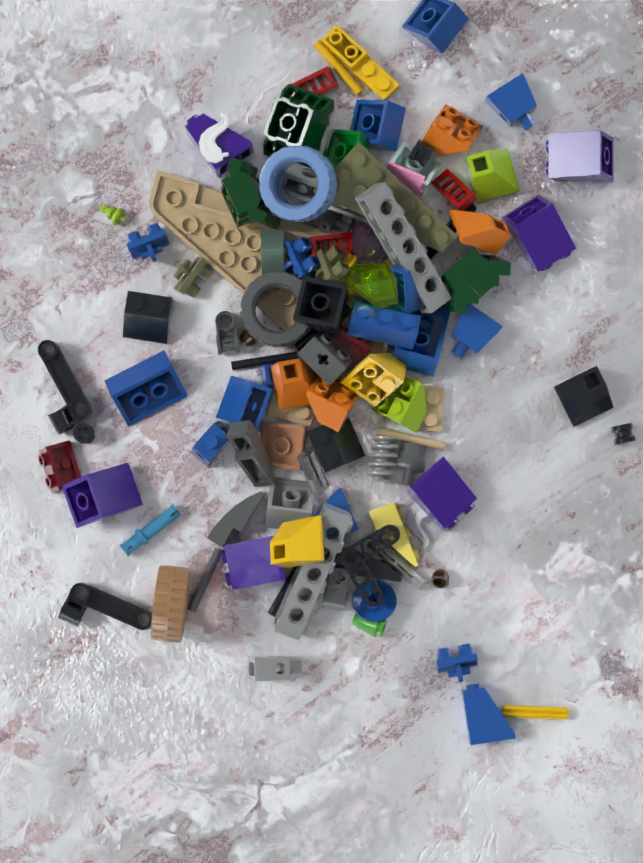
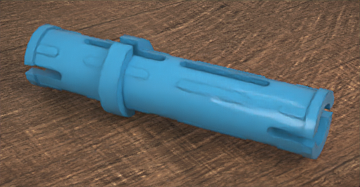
(151, 529)

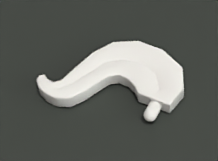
(207, 143)
(413, 521)

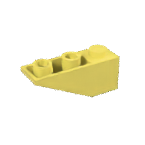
(392, 515)

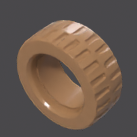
(170, 603)

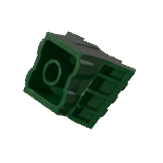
(297, 120)
(244, 197)
(473, 278)

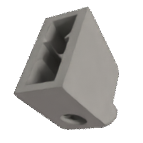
(263, 668)

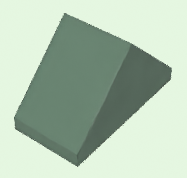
(272, 251)

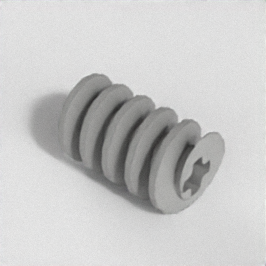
(382, 459)

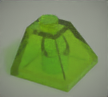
(374, 283)

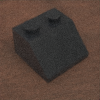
(321, 305)
(147, 317)
(335, 448)

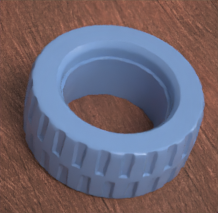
(271, 186)

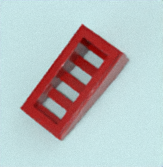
(318, 75)
(465, 201)
(329, 239)

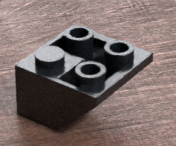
(584, 396)

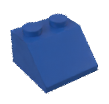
(436, 23)
(380, 123)

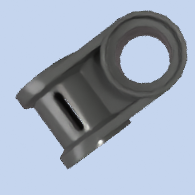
(227, 334)
(336, 593)

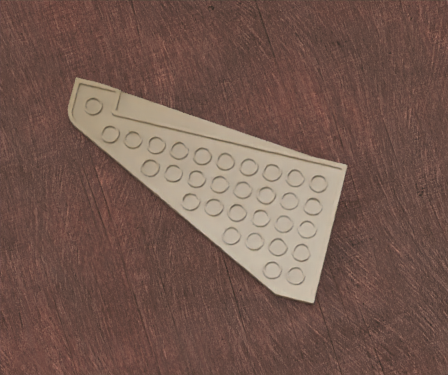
(206, 226)

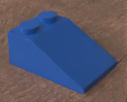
(428, 344)

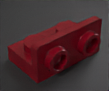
(355, 347)
(59, 465)

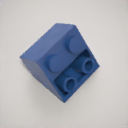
(244, 402)

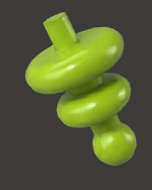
(113, 213)

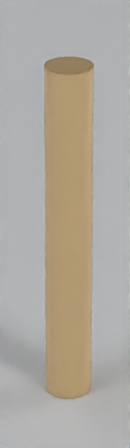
(409, 438)

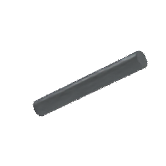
(205, 579)

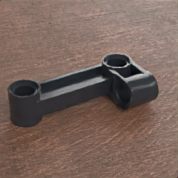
(69, 388)
(103, 602)

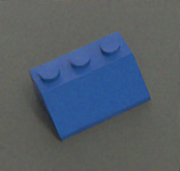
(383, 324)
(145, 388)

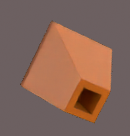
(451, 132)
(480, 230)
(291, 382)
(331, 403)

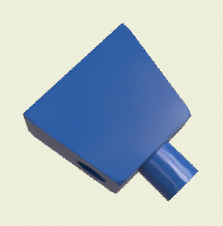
(514, 102)
(473, 331)
(211, 443)

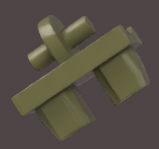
(332, 266)
(186, 284)

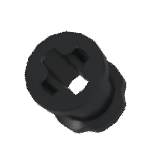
(91, 432)

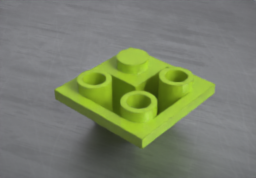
(491, 174)
(405, 405)

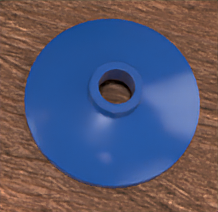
(377, 613)

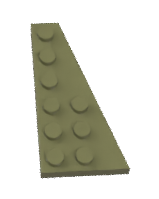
(362, 170)

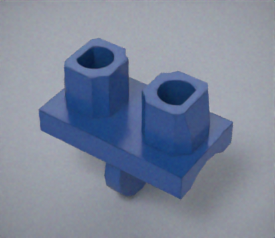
(148, 245)
(299, 260)
(456, 665)

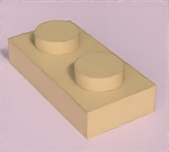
(434, 405)
(300, 415)

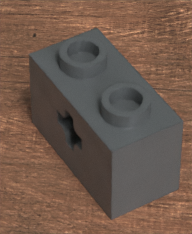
(329, 367)

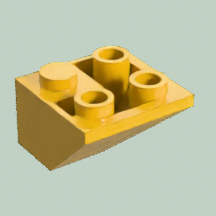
(375, 377)
(298, 543)

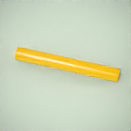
(336, 65)

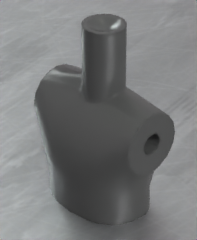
(331, 220)
(411, 460)

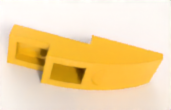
(359, 64)

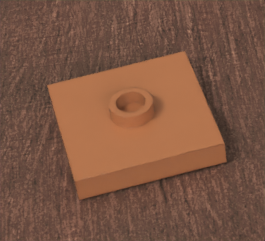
(283, 443)

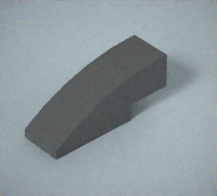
(251, 453)
(236, 518)

